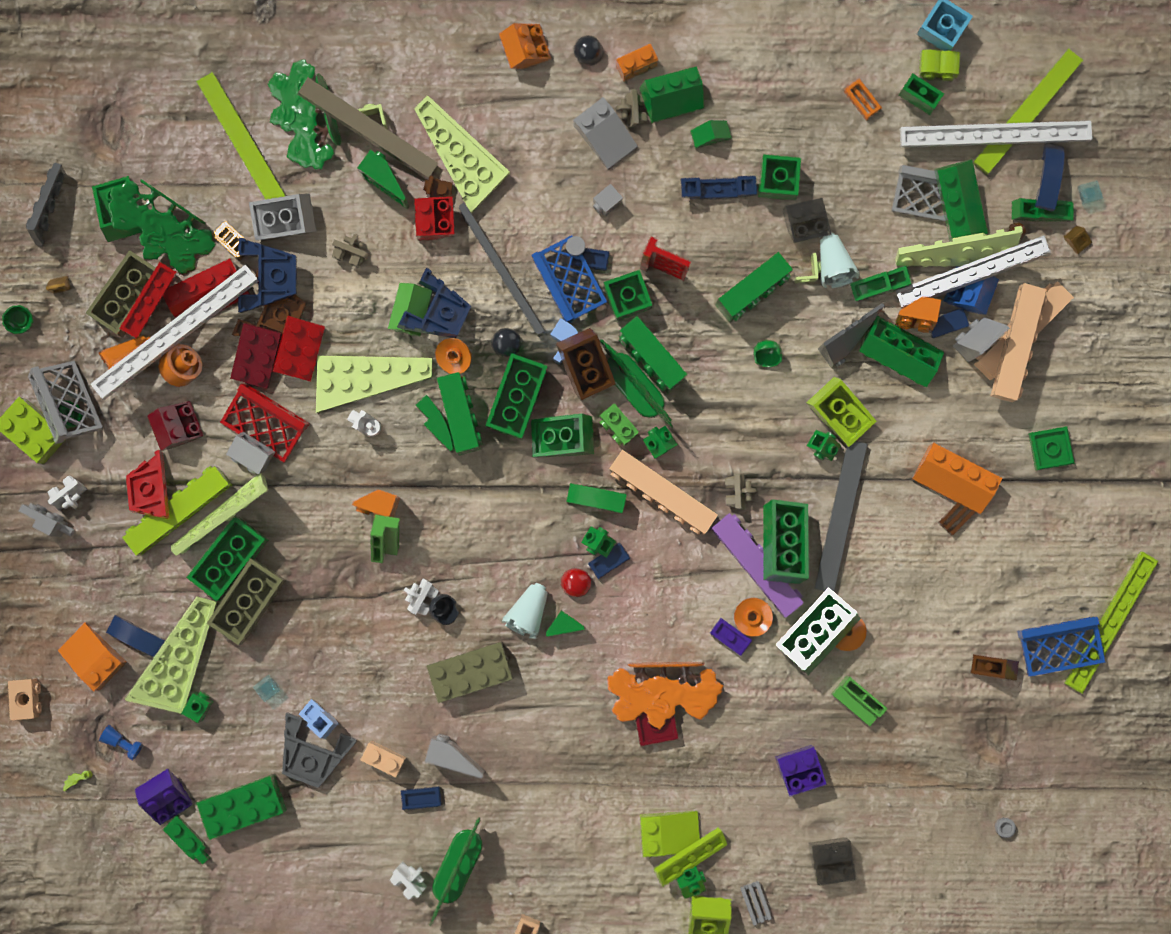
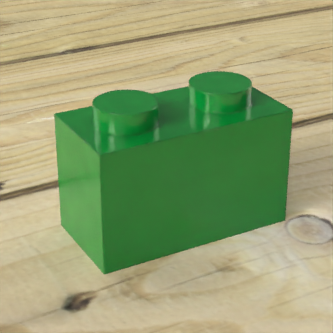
(921, 94)

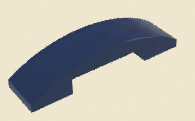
(1051, 177)
(718, 188)
(135, 636)

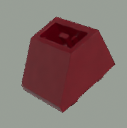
(174, 425)

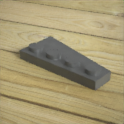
(46, 204)

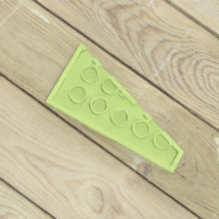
(467, 162)
(960, 251)
(357, 377)
(222, 513)
(172, 670)

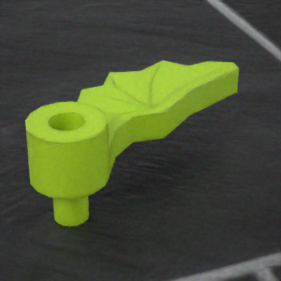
(75, 777)

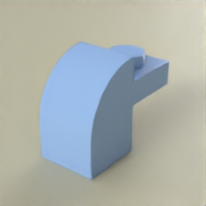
(560, 332)
(318, 719)

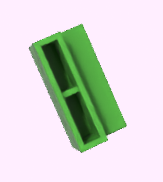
(410, 299)
(384, 537)
(859, 700)

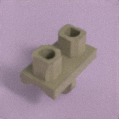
(629, 109)
(341, 249)
(739, 483)

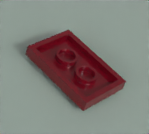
(255, 355)
(650, 735)

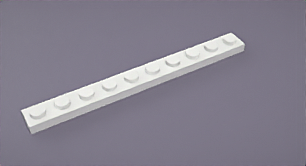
(996, 134)
(174, 332)

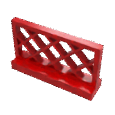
(664, 261)
(148, 300)
(273, 408)

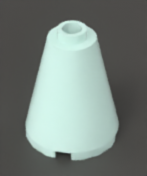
(836, 263)
(527, 611)

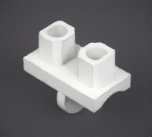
(365, 423)
(68, 495)
(416, 603)
(410, 878)

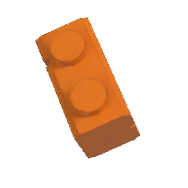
(636, 62)

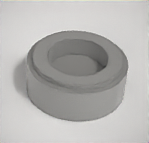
(575, 246)
(1005, 827)

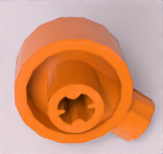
(180, 365)

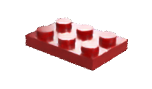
(298, 348)

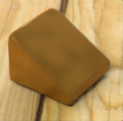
(1078, 239)
(58, 285)

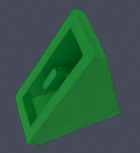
(710, 133)
(564, 624)

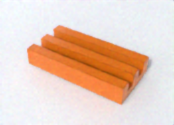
(857, 104)

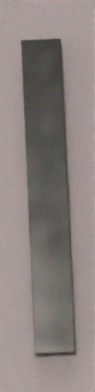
(501, 270)
(840, 516)

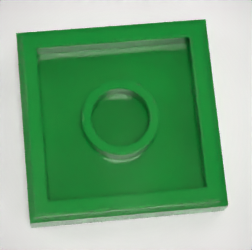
(1051, 448)

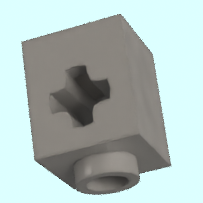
(607, 200)

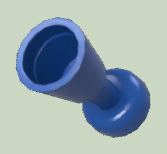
(113, 738)

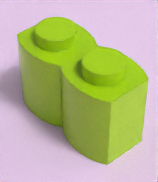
(939, 64)

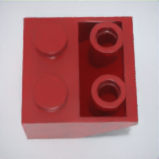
(434, 218)

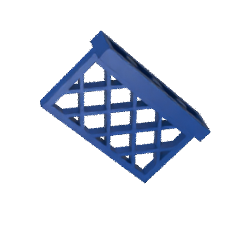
(557, 291)
(1063, 629)

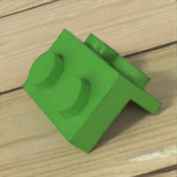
(618, 424)

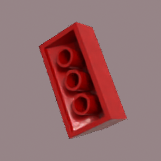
(191, 290)

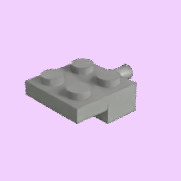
(46, 522)

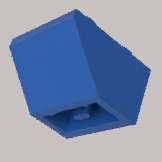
(974, 297)

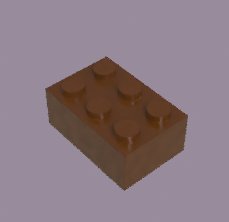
(585, 363)

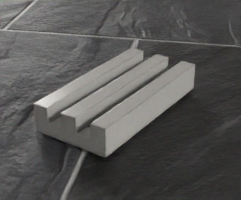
(761, 918)

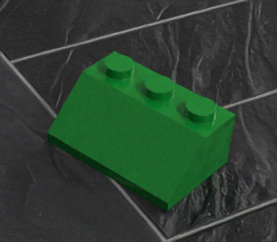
(673, 94)

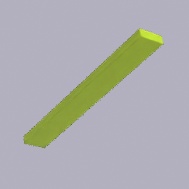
(1032, 106)
(240, 137)
(1114, 617)

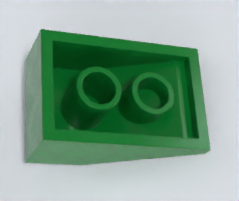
(377, 172)
(102, 199)
(562, 436)

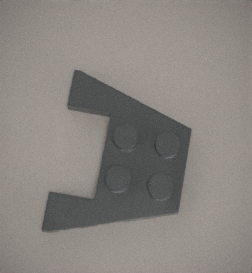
(309, 761)

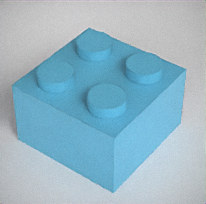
(944, 25)

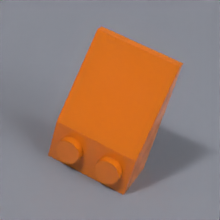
(91, 657)

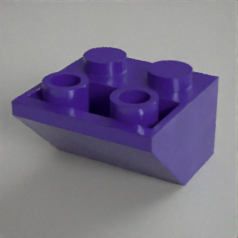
(800, 770)
(163, 797)

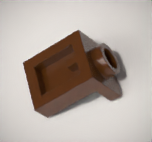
(437, 188)

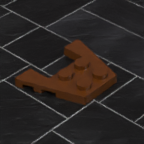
(275, 314)

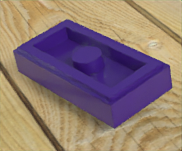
(730, 636)

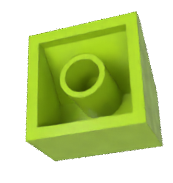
(709, 915)

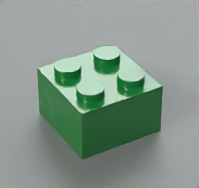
(779, 177)
(627, 295)

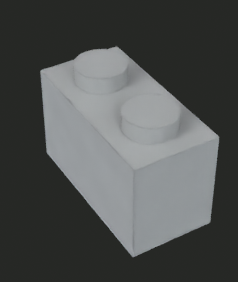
(250, 453)

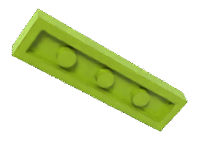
(690, 856)

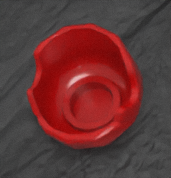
(575, 582)

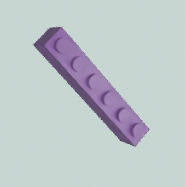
(750, 557)

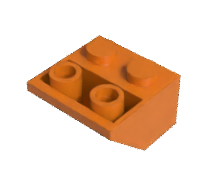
(524, 45)
(920, 314)
(378, 502)

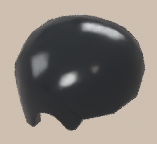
(588, 50)
(506, 342)
(443, 609)

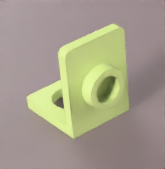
(371, 109)
(816, 268)

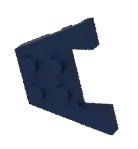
(275, 275)
(444, 314)

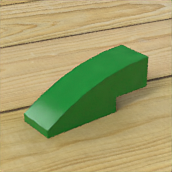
(1025, 210)
(881, 283)
(436, 422)
(596, 498)

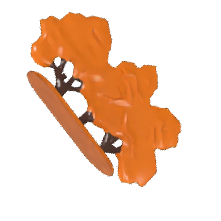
(660, 695)

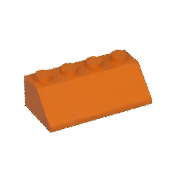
(956, 478)

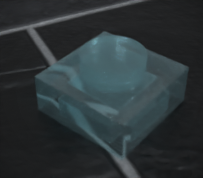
(1090, 192)
(266, 688)

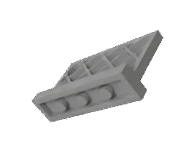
(919, 175)
(49, 407)

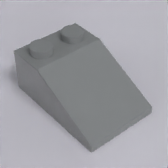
(605, 133)
(282, 216)
(979, 338)
(449, 755)

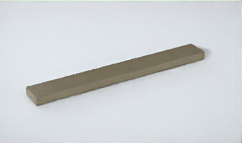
(367, 128)

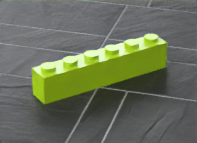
(181, 508)

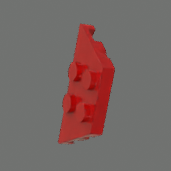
(148, 488)

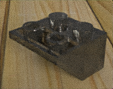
(807, 220)
(832, 861)

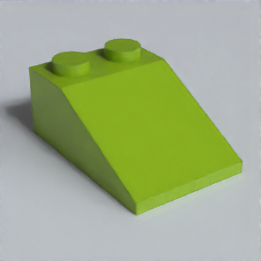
(841, 411)
(668, 832)

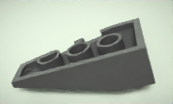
(841, 344)

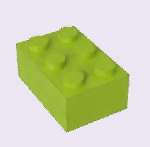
(28, 430)

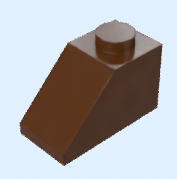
(994, 667)

